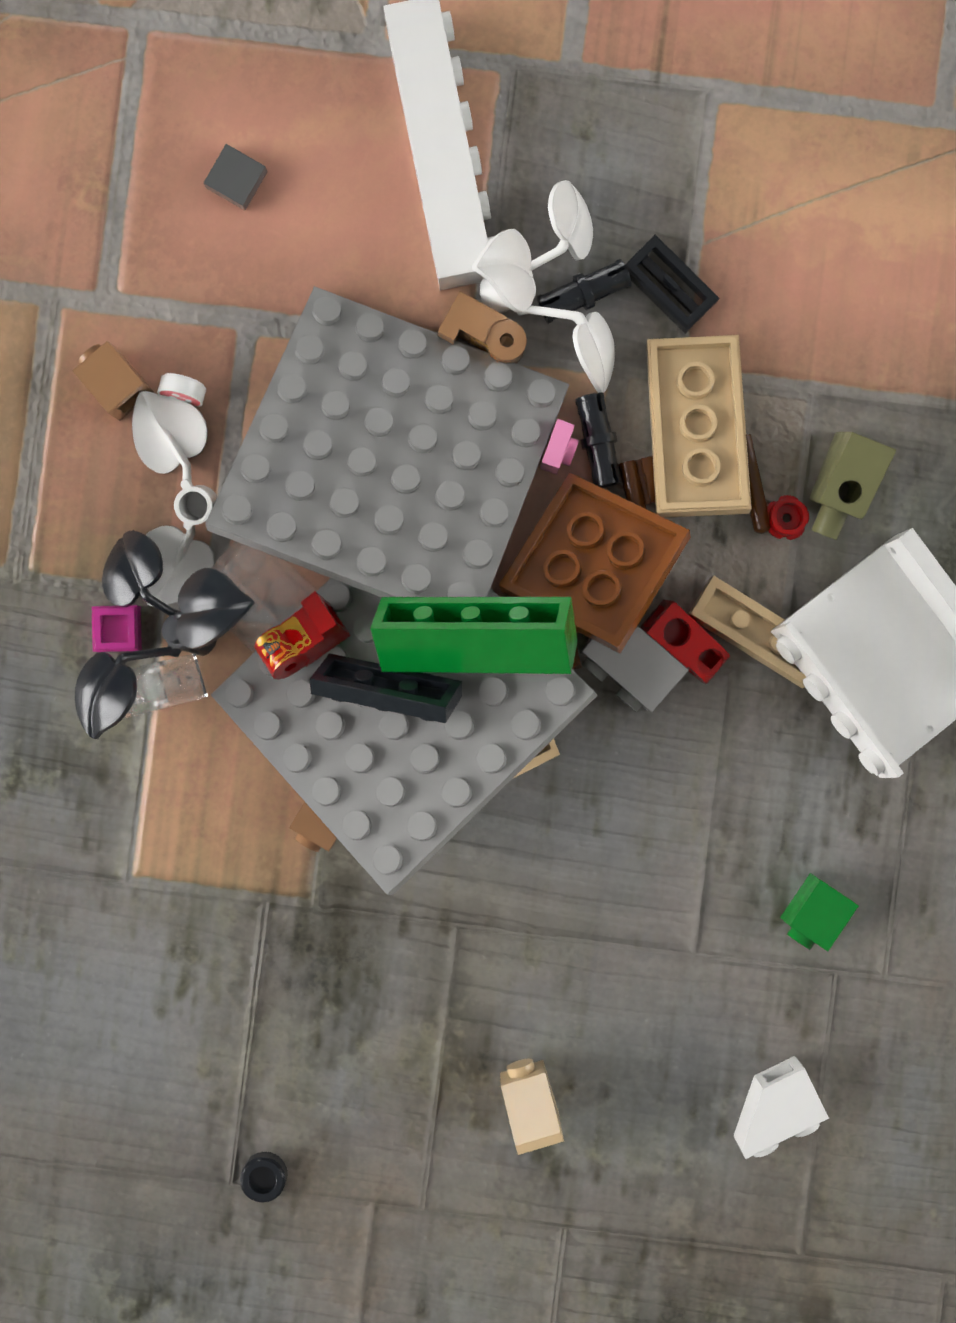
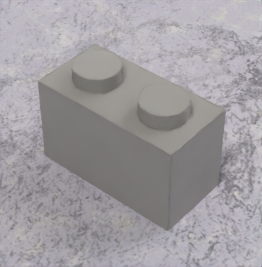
(641, 670)

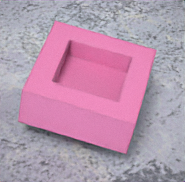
(560, 447)

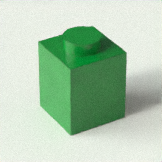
(817, 914)

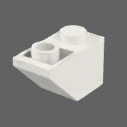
(778, 1107)

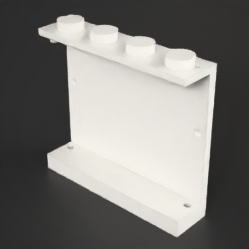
(881, 652)

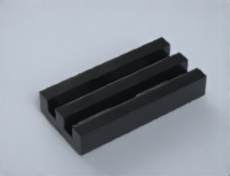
(682, 271)

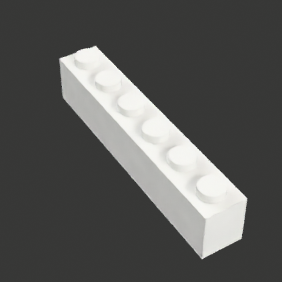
(438, 137)

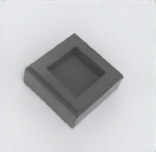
(235, 177)

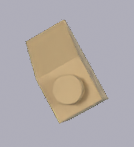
(530, 1106)

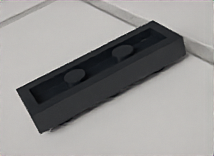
(400, 692)

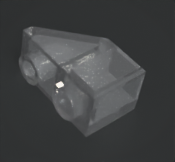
(167, 685)

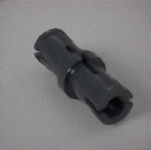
(587, 289)
(598, 440)

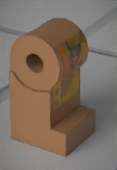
(484, 329)

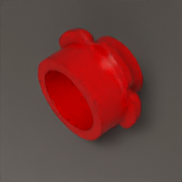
(798, 517)

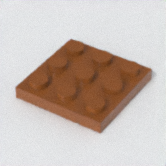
(600, 555)

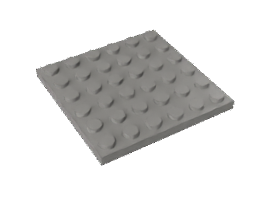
(387, 455)
(388, 778)

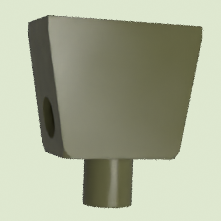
(860, 465)

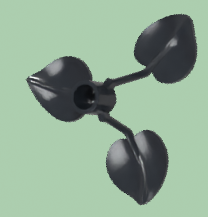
(208, 609)

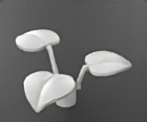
(511, 286)
(165, 435)

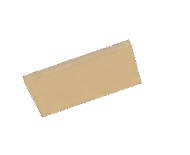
(698, 426)

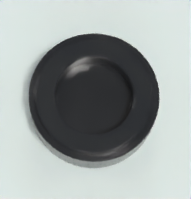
(263, 1177)

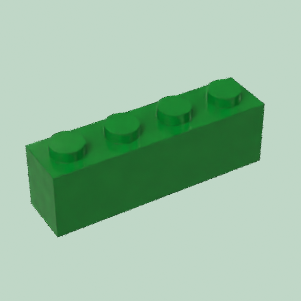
(475, 634)

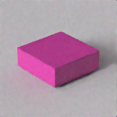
(116, 628)

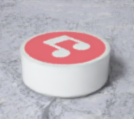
(182, 388)

